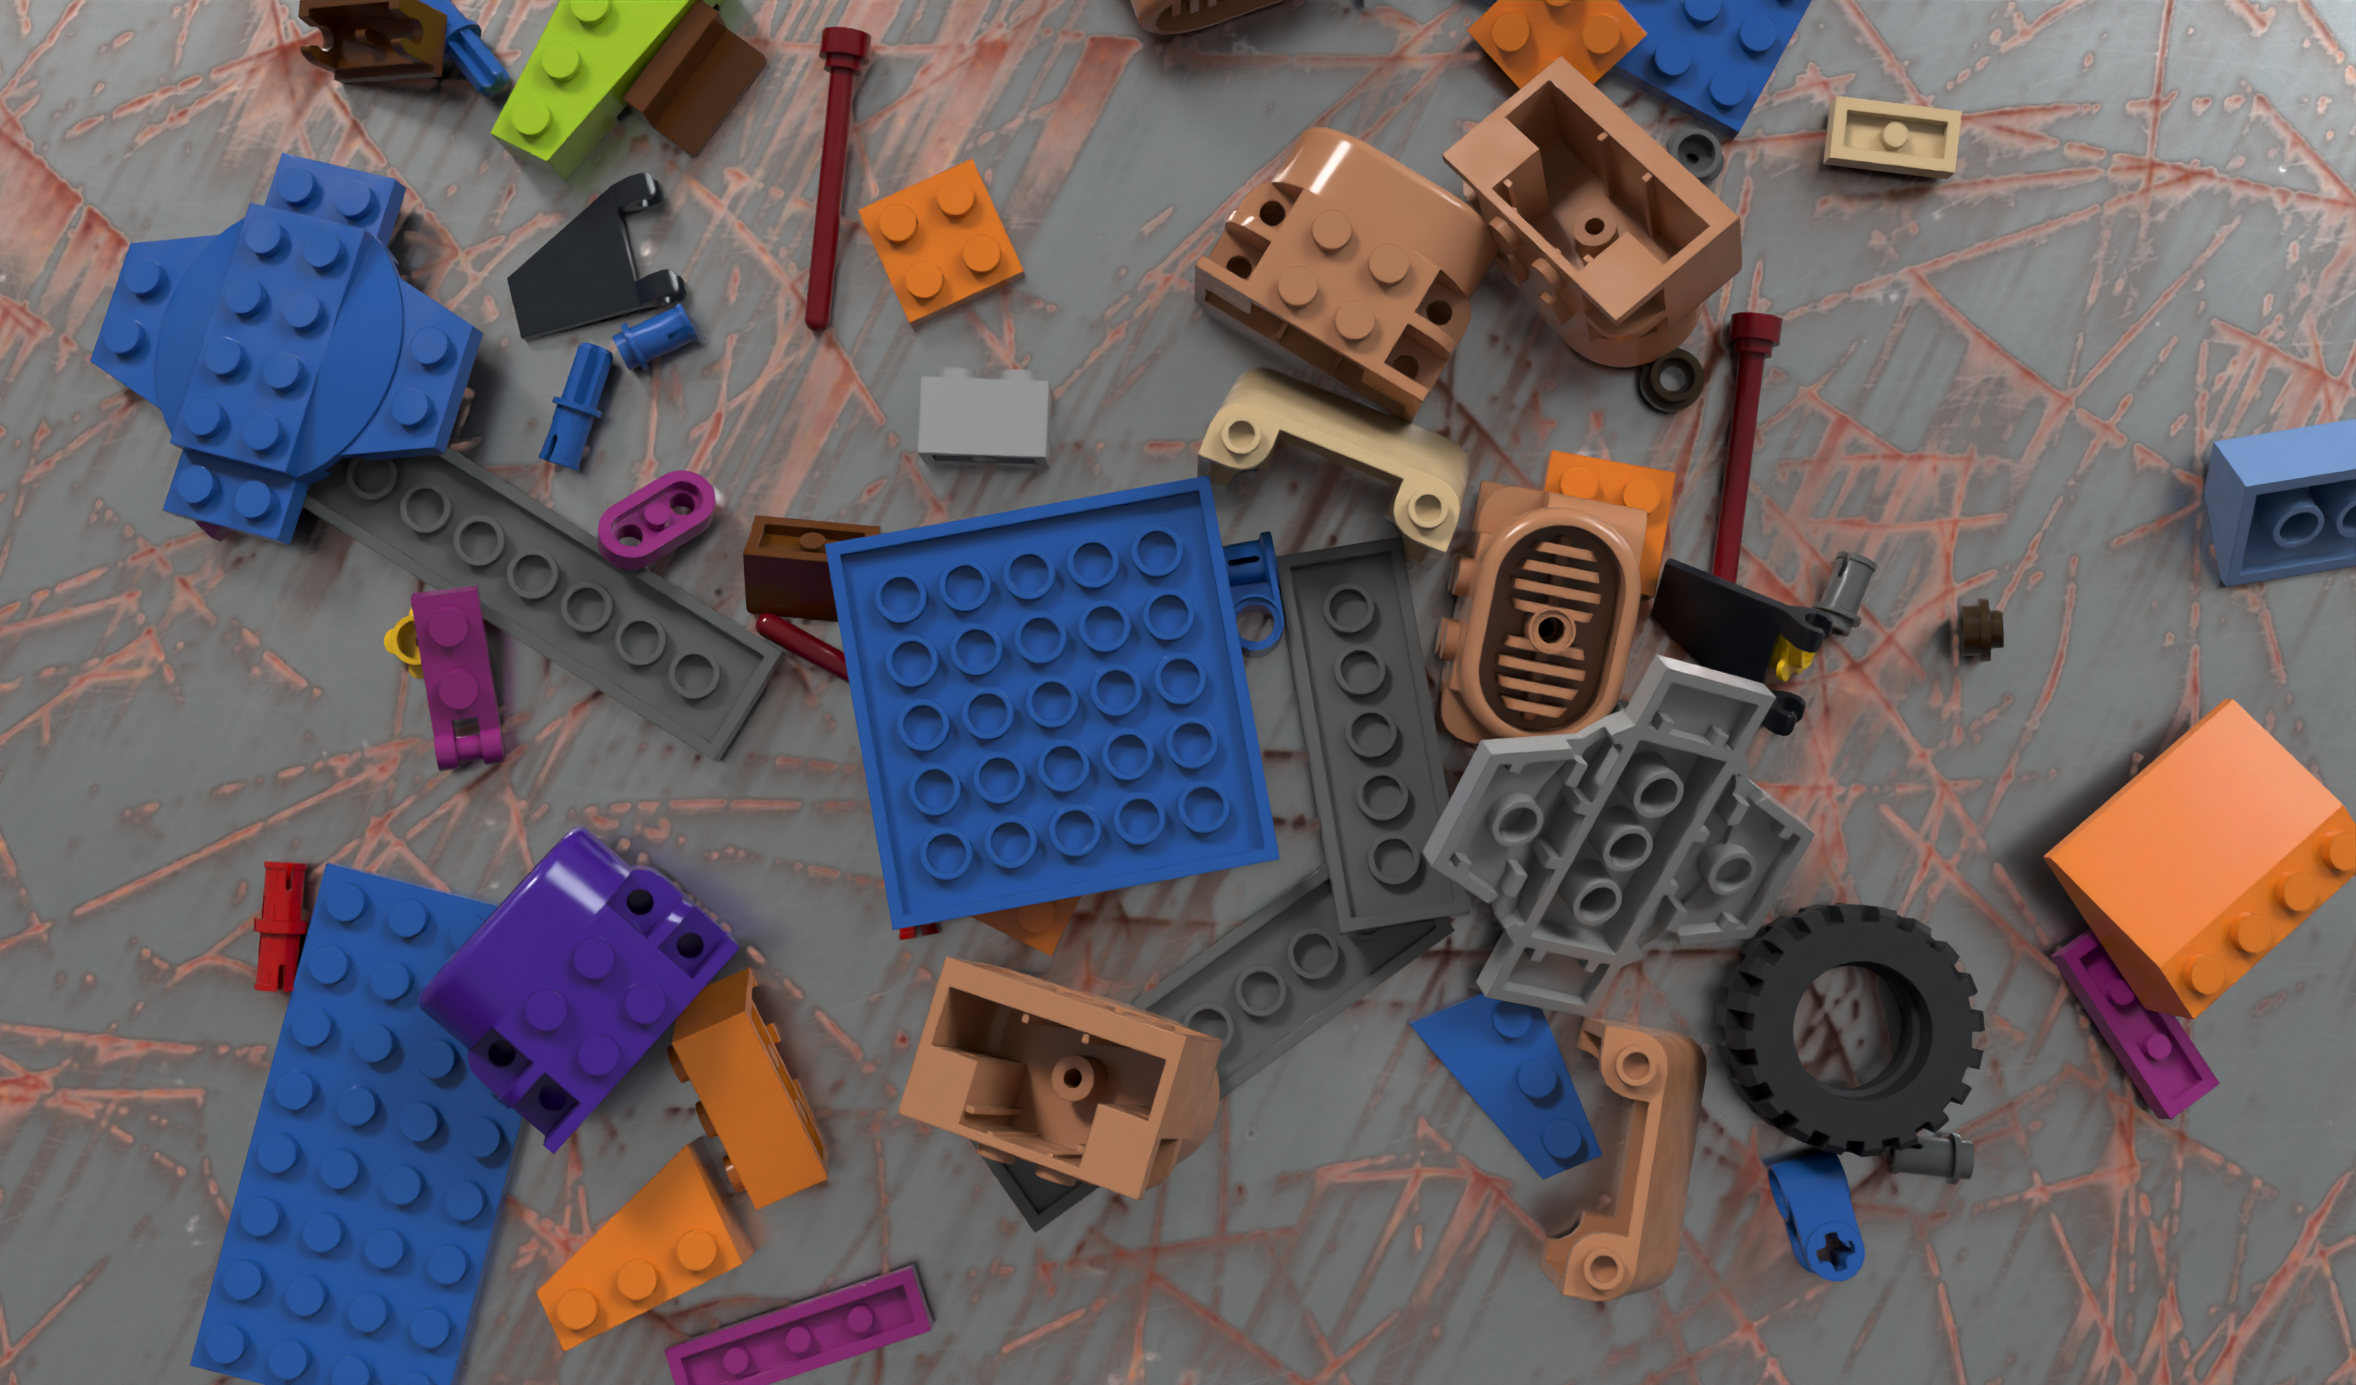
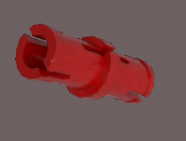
(280, 926)

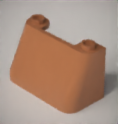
(1641, 1242)

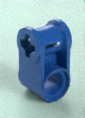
(1254, 587)
(1816, 1203)

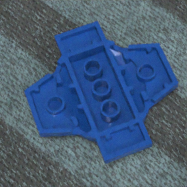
(286, 348)

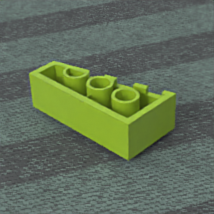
(579, 76)

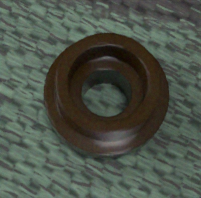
(1691, 378)
(1981, 629)

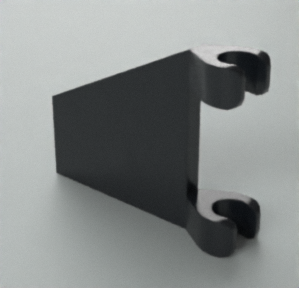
(589, 267)
(1737, 630)

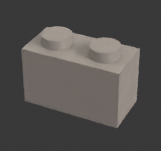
(985, 418)

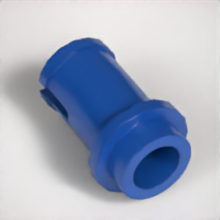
(654, 337)

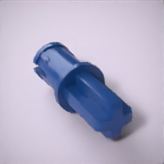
(469, 51)
(577, 407)

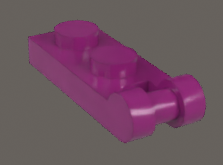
(458, 675)

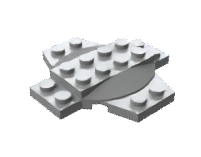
(1619, 837)

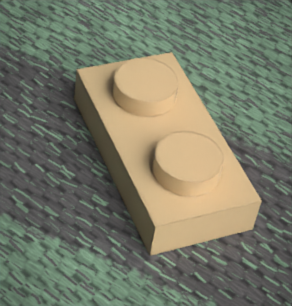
(1892, 137)

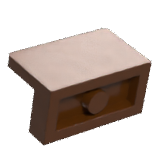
(694, 80)
(790, 568)

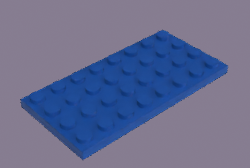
(367, 1162)

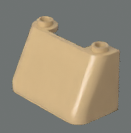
(1419, 464)

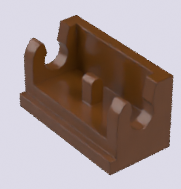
(376, 39)

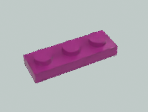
(2145, 1041)

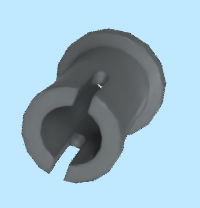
(1846, 591)
(1935, 1157)

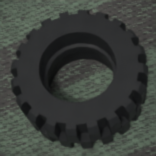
(1931, 1046)

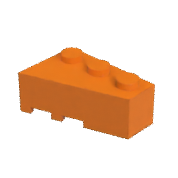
(747, 1093)
(650, 1251)

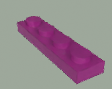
(805, 1334)

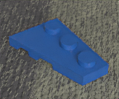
(1516, 1076)

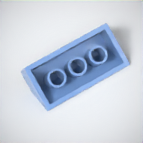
(2283, 502)

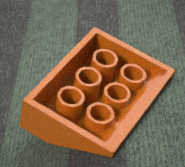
(2206, 861)

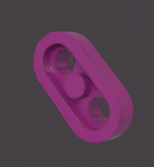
(652, 522)

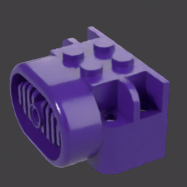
(574, 980)

